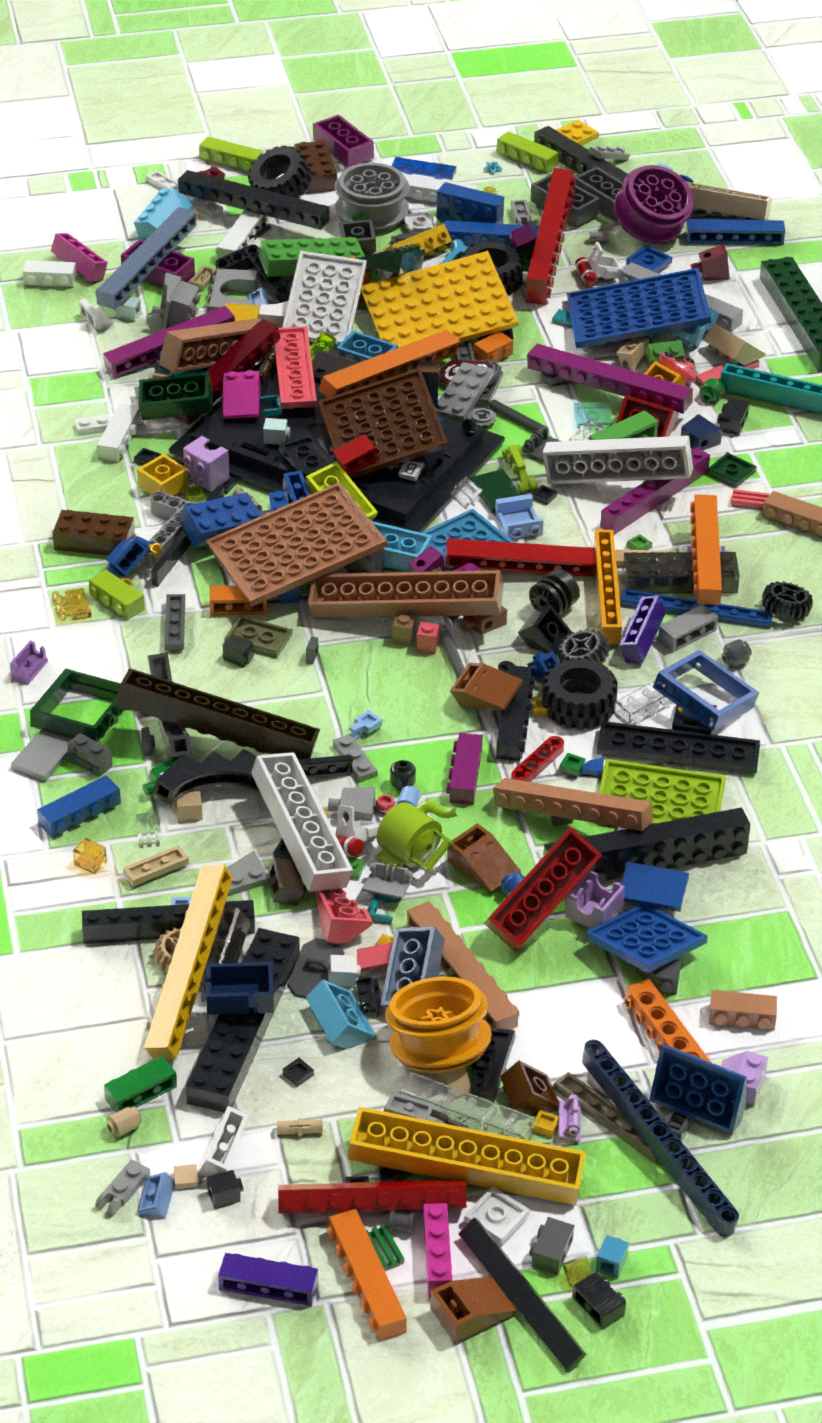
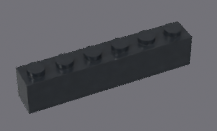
(515, 717)

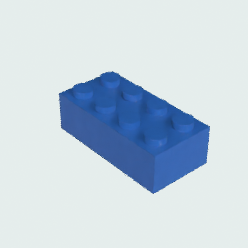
(468, 205)
(217, 516)

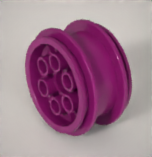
(653, 204)

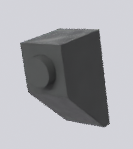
(665, 977)

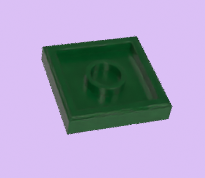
(731, 470)

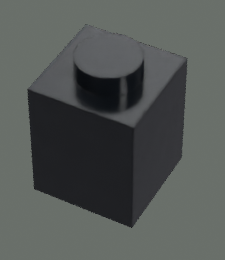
(224, 1189)

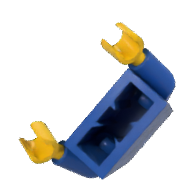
(128, 554)

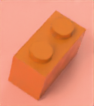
(493, 347)

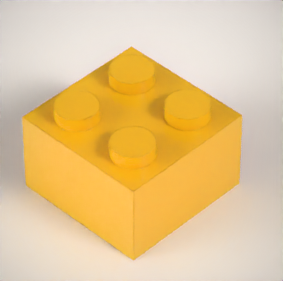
(163, 476)

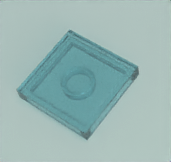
(594, 411)

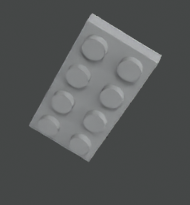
(464, 391)

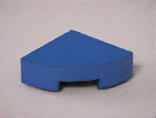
(593, 767)

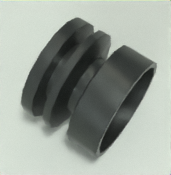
(556, 589)

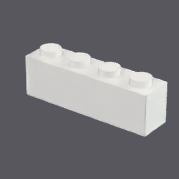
(119, 432)

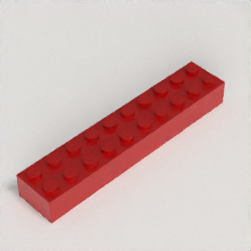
(550, 236)

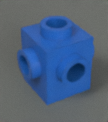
(542, 663)

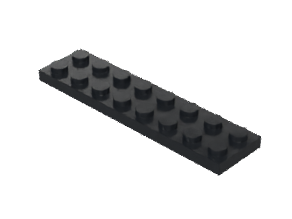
(678, 747)

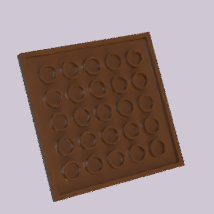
(392, 414)

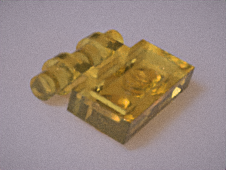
(77, 604)

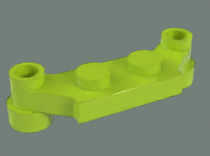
(514, 457)

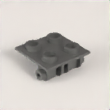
(535, 444)

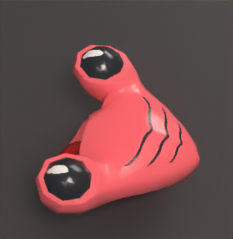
(685, 369)

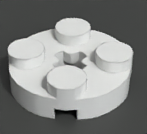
(419, 221)

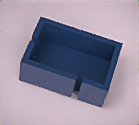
(239, 988)

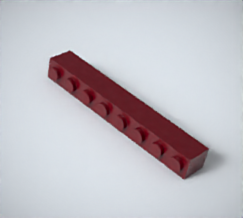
(240, 358)

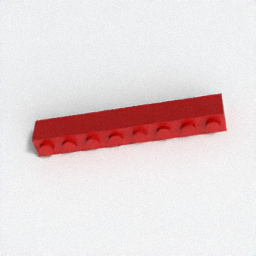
(520, 557)
(370, 1196)

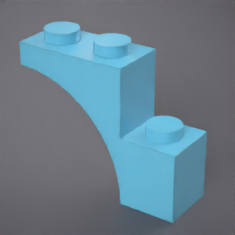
(694, 334)

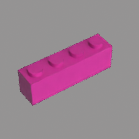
(87, 262)
(437, 1245)

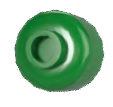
(712, 390)

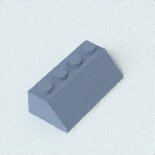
(413, 957)

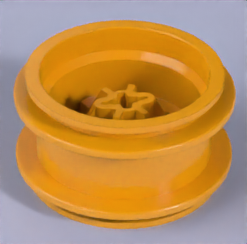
(438, 1024)

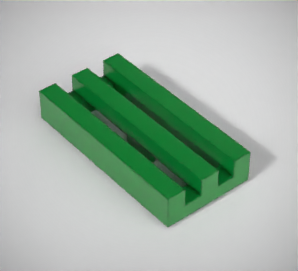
(390, 1241)

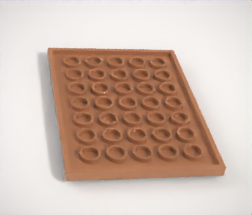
(296, 544)

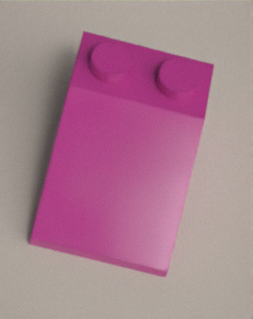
(241, 394)

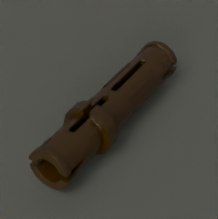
(266, 365)

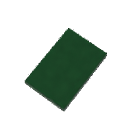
(495, 486)

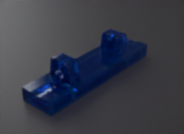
(425, 168)

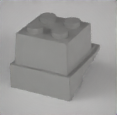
(177, 301)

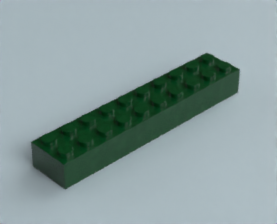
(796, 303)

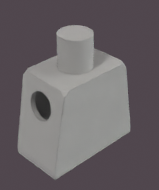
(358, 797)

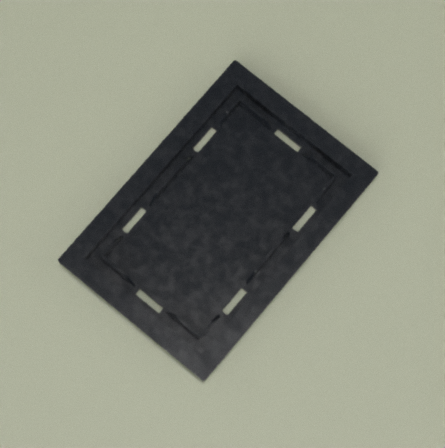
(396, 499)

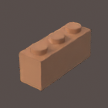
(743, 1009)

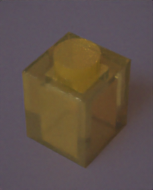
(90, 855)

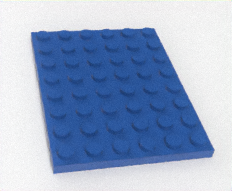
(638, 308)

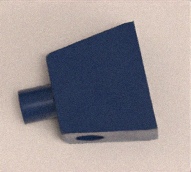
(702, 433)

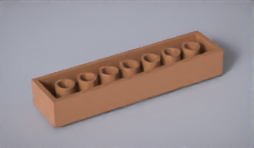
(201, 345)

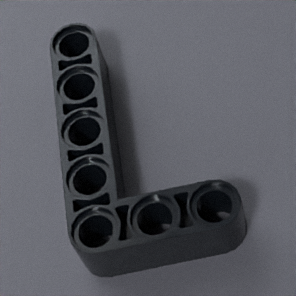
(247, 259)

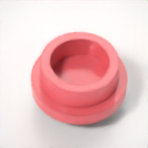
(384, 803)

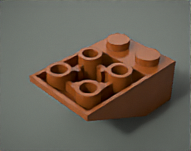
(485, 687)
(481, 858)
(470, 1306)

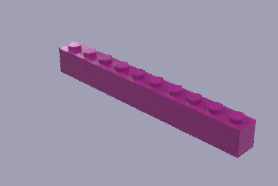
(609, 377)

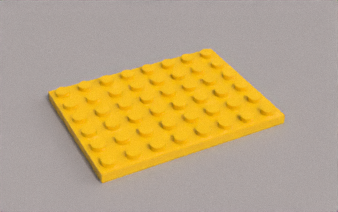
(450, 296)

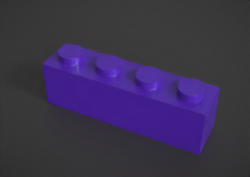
(642, 629)
(268, 1279)

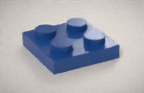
(650, 259)

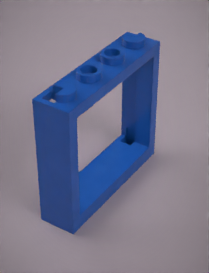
(693, 703)

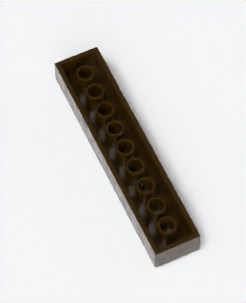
(215, 715)

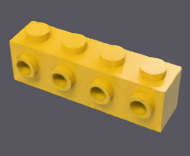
(429, 240)

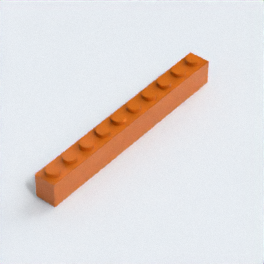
(390, 364)

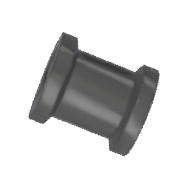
(401, 1222)

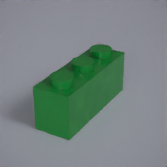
(141, 1085)

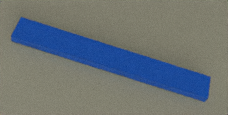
(725, 612)

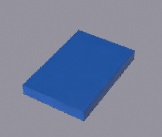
(654, 886)

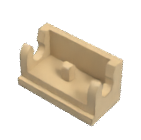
(633, 352)

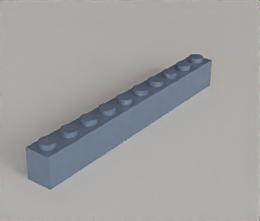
(146, 258)

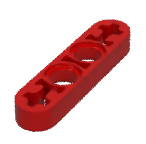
(541, 763)

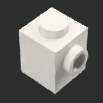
(343, 970)

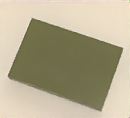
(266, 637)

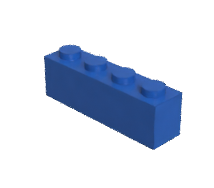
(79, 806)

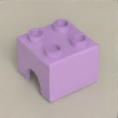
(206, 466)
(592, 903)

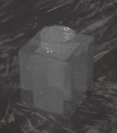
(466, 493)

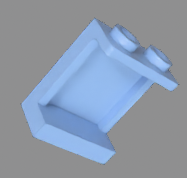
(518, 517)

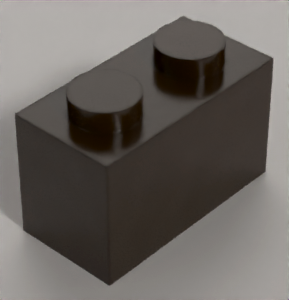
(285, 882)

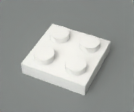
(498, 1214)

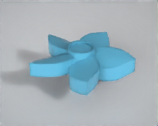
(494, 167)

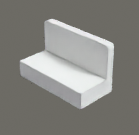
(94, 315)

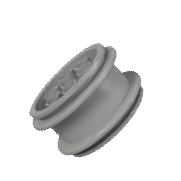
(373, 190)

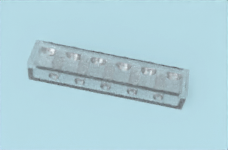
(470, 1109)

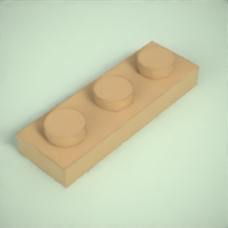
(156, 865)

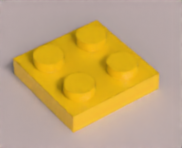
(579, 132)

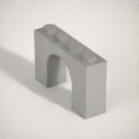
(229, 282)

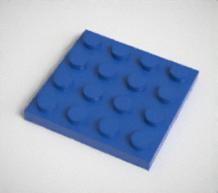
(646, 937)

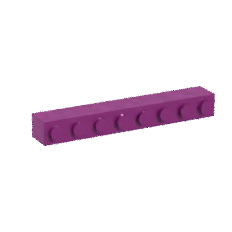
(148, 349)
(649, 496)

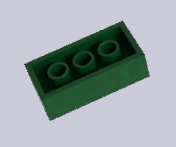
(175, 396)

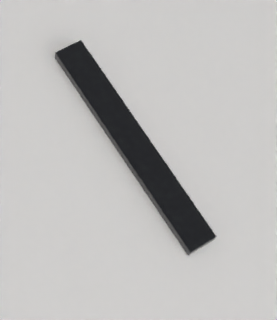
(177, 548)
(522, 1294)

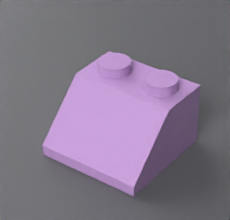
(752, 1066)

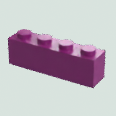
(522, 237)
(466, 768)

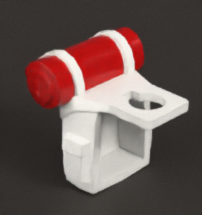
(597, 266)
(354, 833)

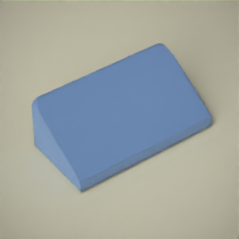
(156, 1195)

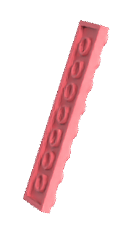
(295, 368)

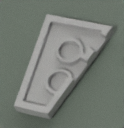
(247, 874)

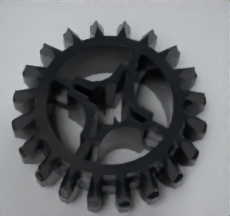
(787, 600)

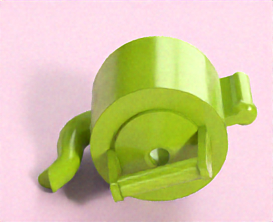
(412, 836)

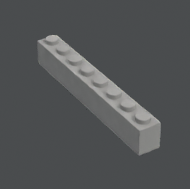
(729, 317)

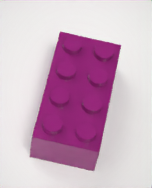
(344, 140)
(174, 264)

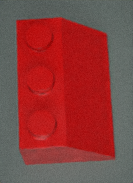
(666, 416)

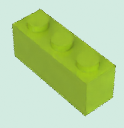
(116, 594)

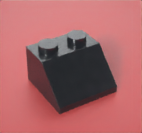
(544, 630)

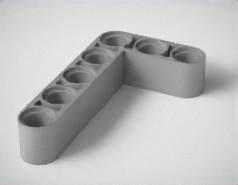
(168, 508)

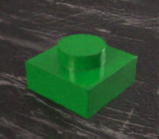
(572, 764)

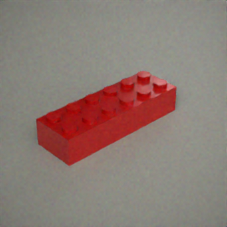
(542, 889)

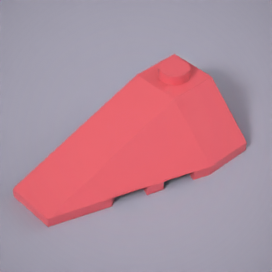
(340, 917)

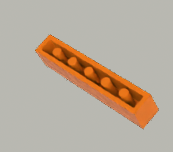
(367, 1275)

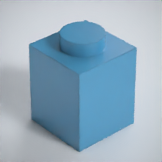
(612, 1256)

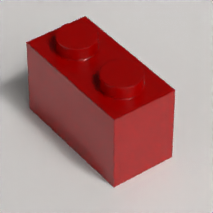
(356, 454)

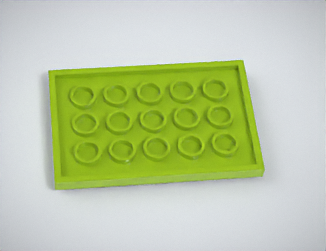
(672, 791)

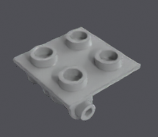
(386, 883)

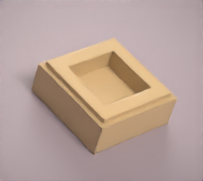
(186, 1176)

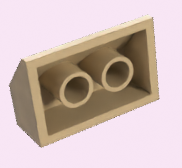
(731, 346)

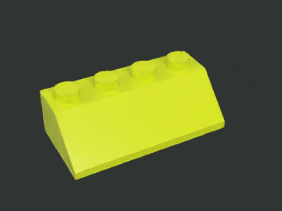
(334, 474)

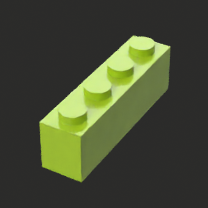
(527, 152)
(228, 153)

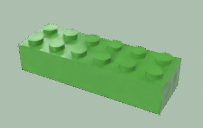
(282, 256)

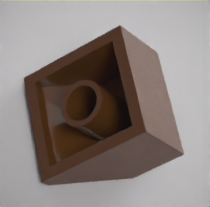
(529, 1089)

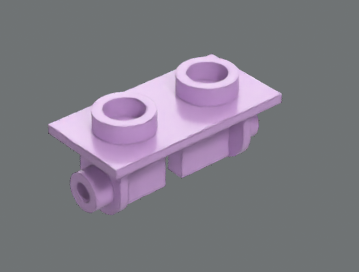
(570, 1119)

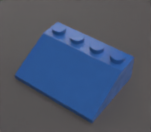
(699, 1089)

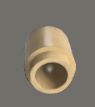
(123, 1121)

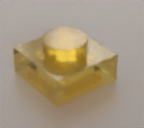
(576, 1270)

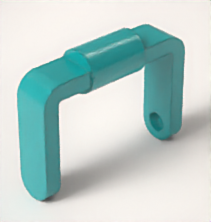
(273, 398)
(373, 909)

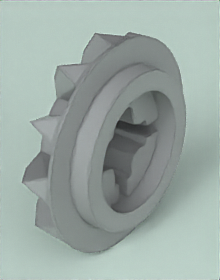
(479, 414)

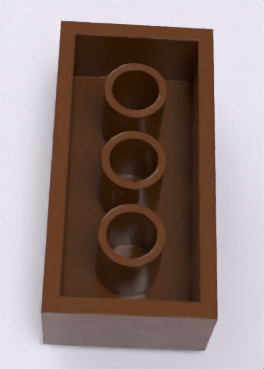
(321, 164)
(91, 532)

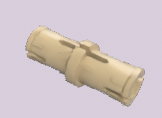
(316, 1126)

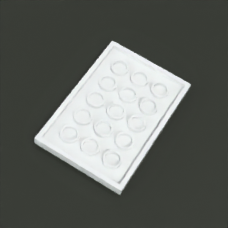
(325, 294)

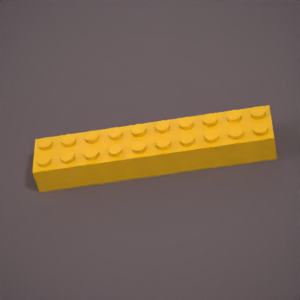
(466, 1155)

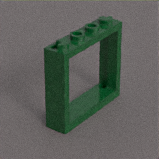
(69, 679)

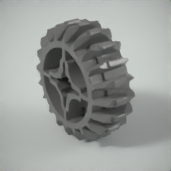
(584, 644)

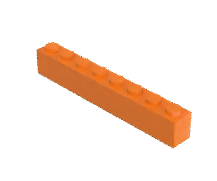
(705, 549)

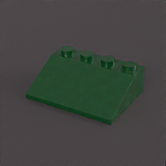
(397, 260)

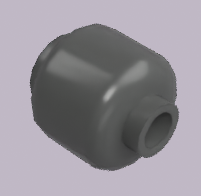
(736, 653)

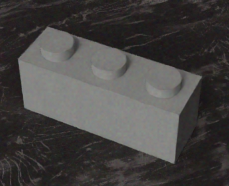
(687, 628)

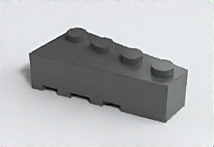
(332, 361)

